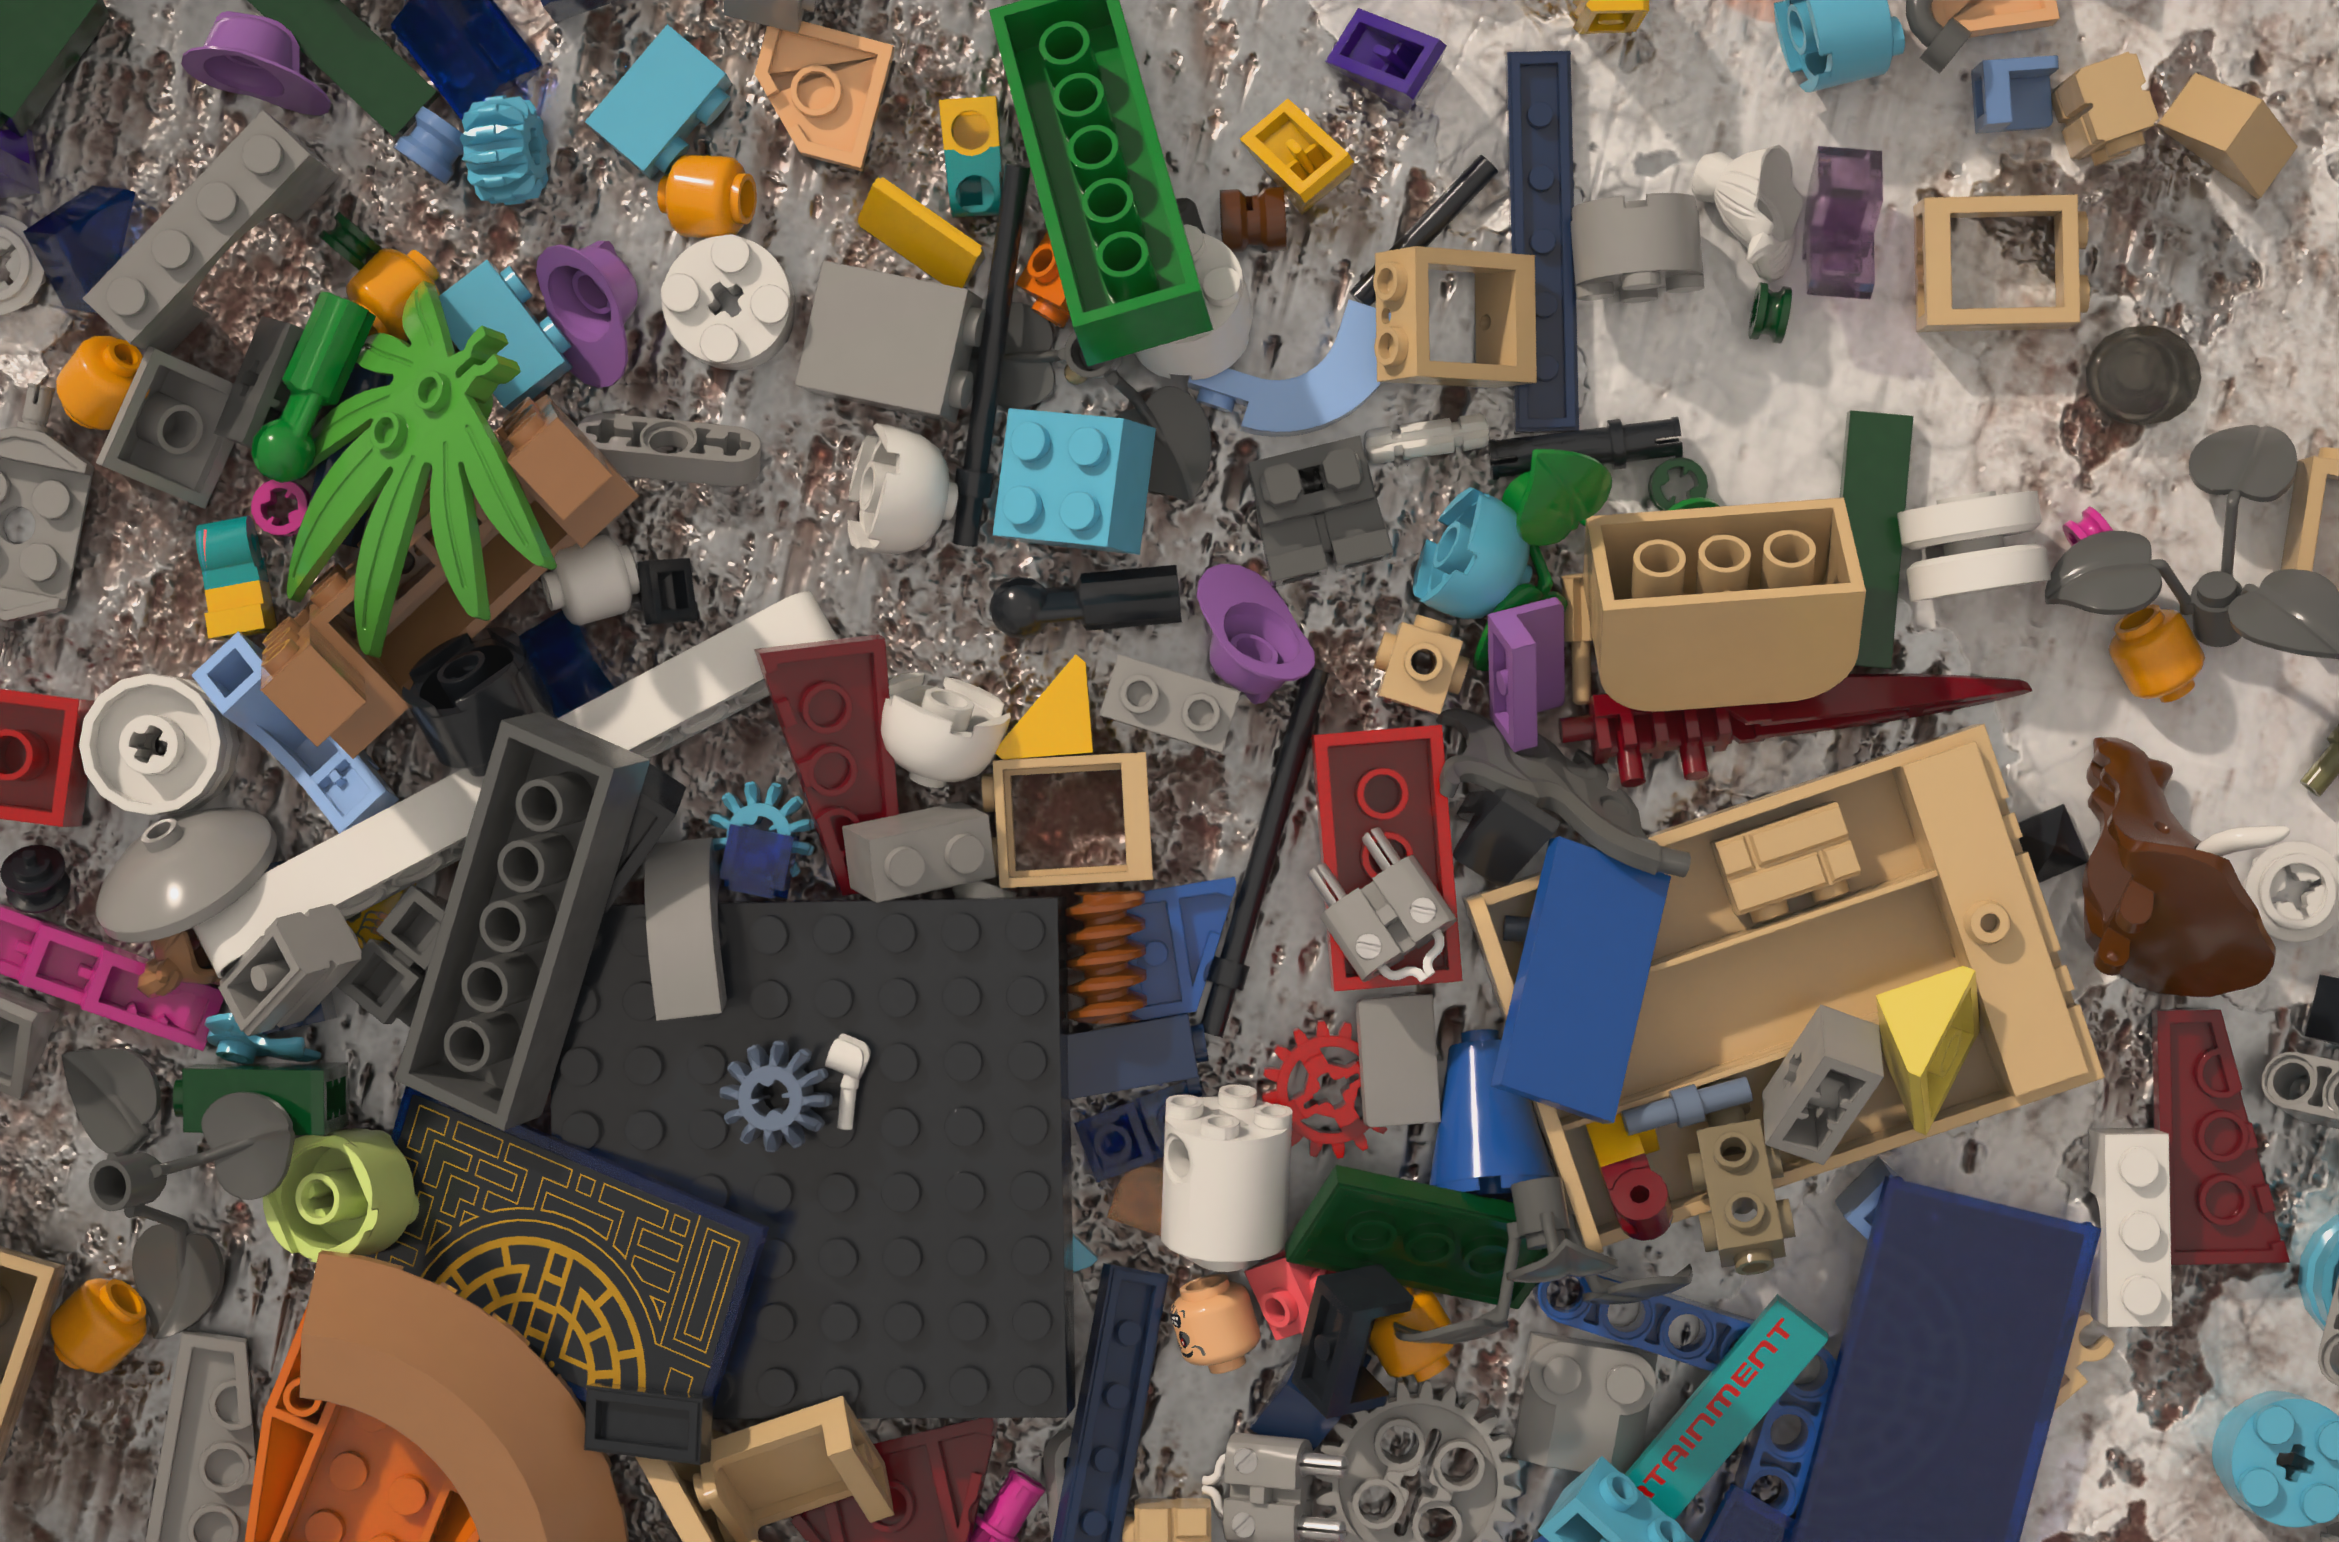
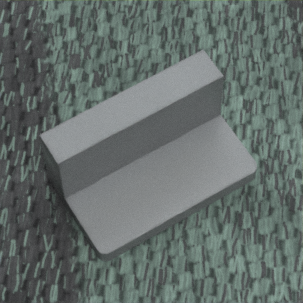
(1398, 1060)

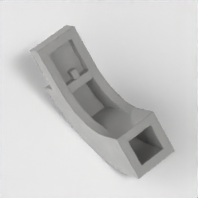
(684, 928)

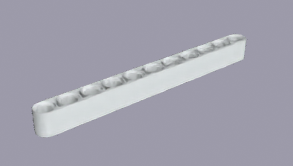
(433, 824)

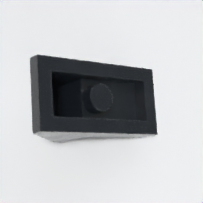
(1501, 834)

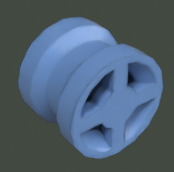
(432, 145)

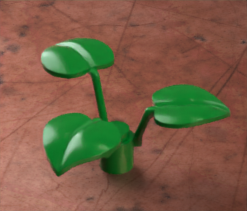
(1550, 504)

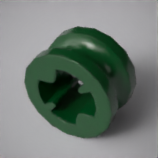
(350, 241)
(1770, 313)
(1660, 477)

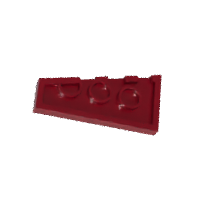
(831, 719)
(2216, 1180)

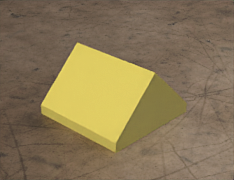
(1927, 1038)

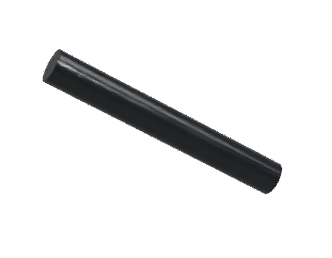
(1434, 219)

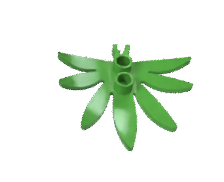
(417, 424)

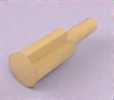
(1579, 633)

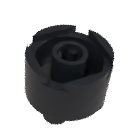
(466, 692)

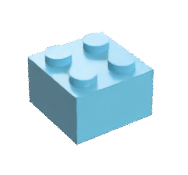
(1074, 481)

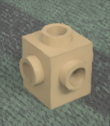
(1406, 686)

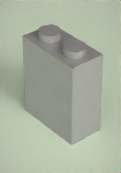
(891, 342)

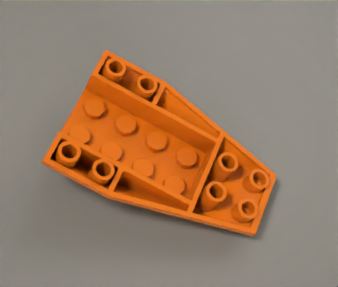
(345, 1476)

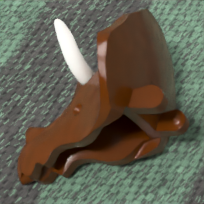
(2160, 898)

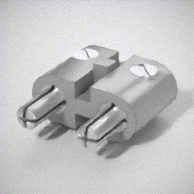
(1387, 915)
(1270, 1490)

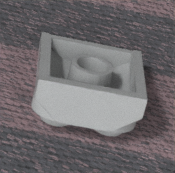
(1583, 1403)

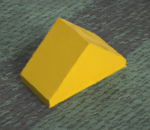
(1298, 155)
(1056, 721)

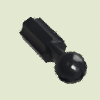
(1098, 601)

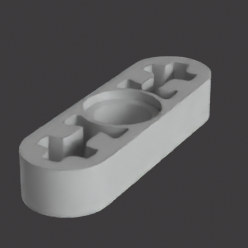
(728, 459)

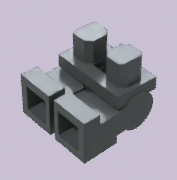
(1285, 502)
(391, 979)

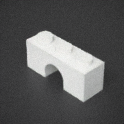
(2135, 1245)

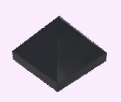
(666, 591)
(2051, 843)

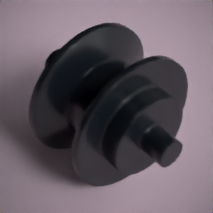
(35, 878)

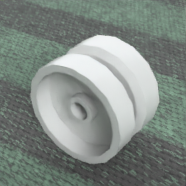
(1973, 544)
(121, 750)

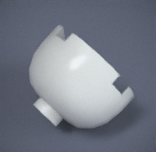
(899, 491)
(941, 731)

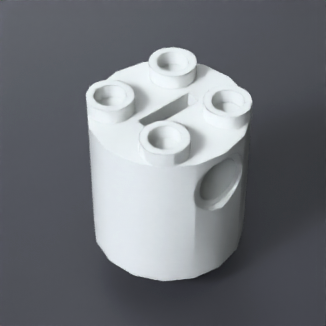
(1225, 1177)

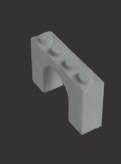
(155, 281)

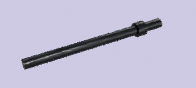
(974, 478)
(1228, 970)

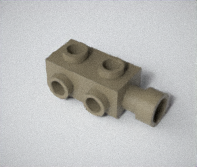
(1740, 1189)

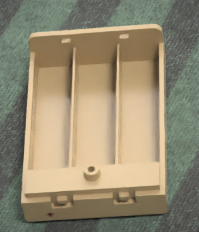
(1733, 995)

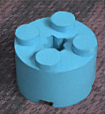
(1837, 39)
(2248, 1450)

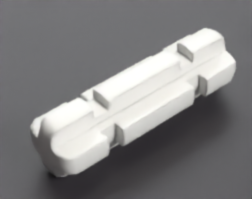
(1426, 438)

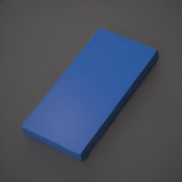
(1580, 981)

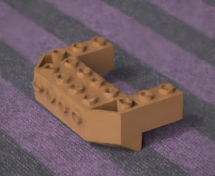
(316, 661)

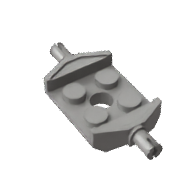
(55, 487)

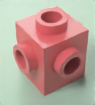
(1284, 1292)

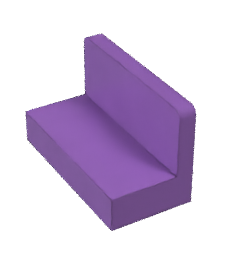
(1525, 668)

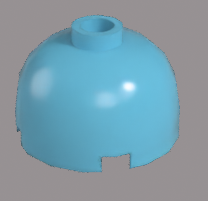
(1475, 559)

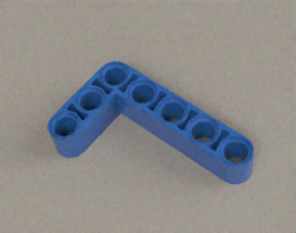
(1713, 1342)

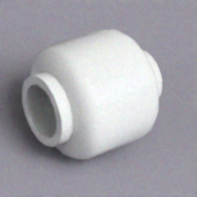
(592, 581)

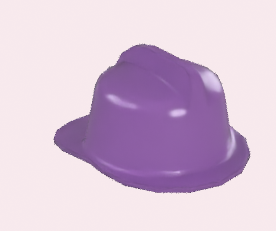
(256, 60)
(589, 300)
(1253, 634)

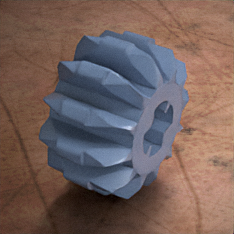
(768, 1072)

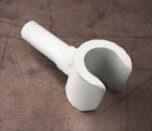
(850, 1058)

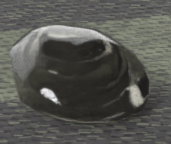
(2142, 376)

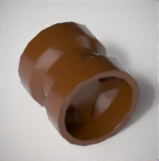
(1253, 219)

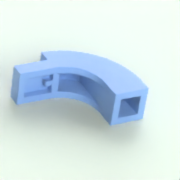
(1311, 400)
(340, 786)

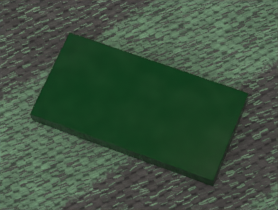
(1413, 1229)

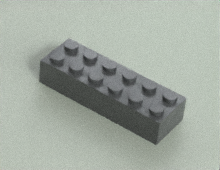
(521, 919)

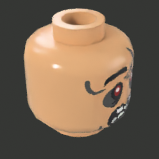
(1215, 1323)

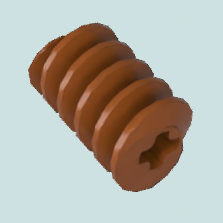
(1107, 956)

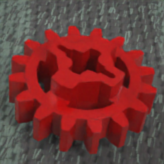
(1315, 1064)

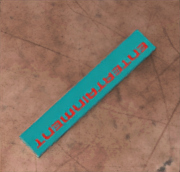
(1726, 1406)

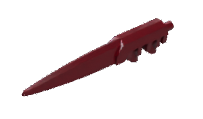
(1852, 703)

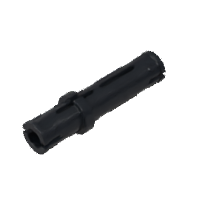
(1608, 445)

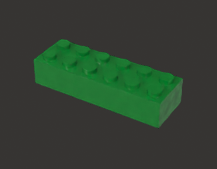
(1100, 176)

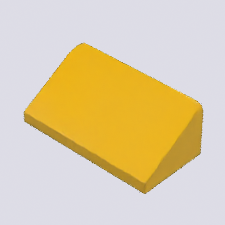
(920, 235)

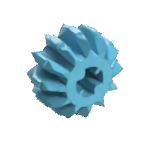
(505, 150)
(756, 810)

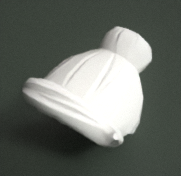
(1755, 204)

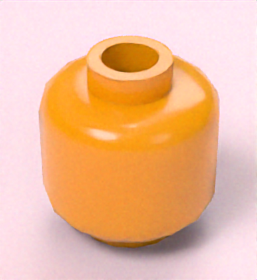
(707, 196)
(386, 286)
(97, 380)
(2156, 653)
(98, 1325)
(1409, 1358)

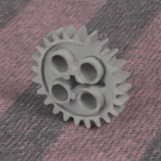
(1471, 1499)

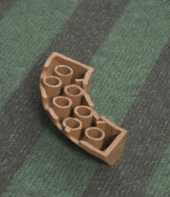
(461, 1393)

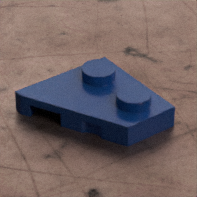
(1180, 943)

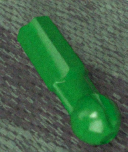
(315, 379)

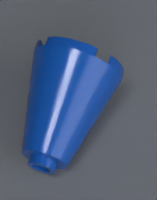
(1484, 1132)

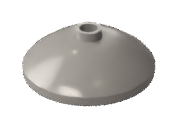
(184, 873)

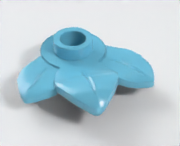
(242, 1049)

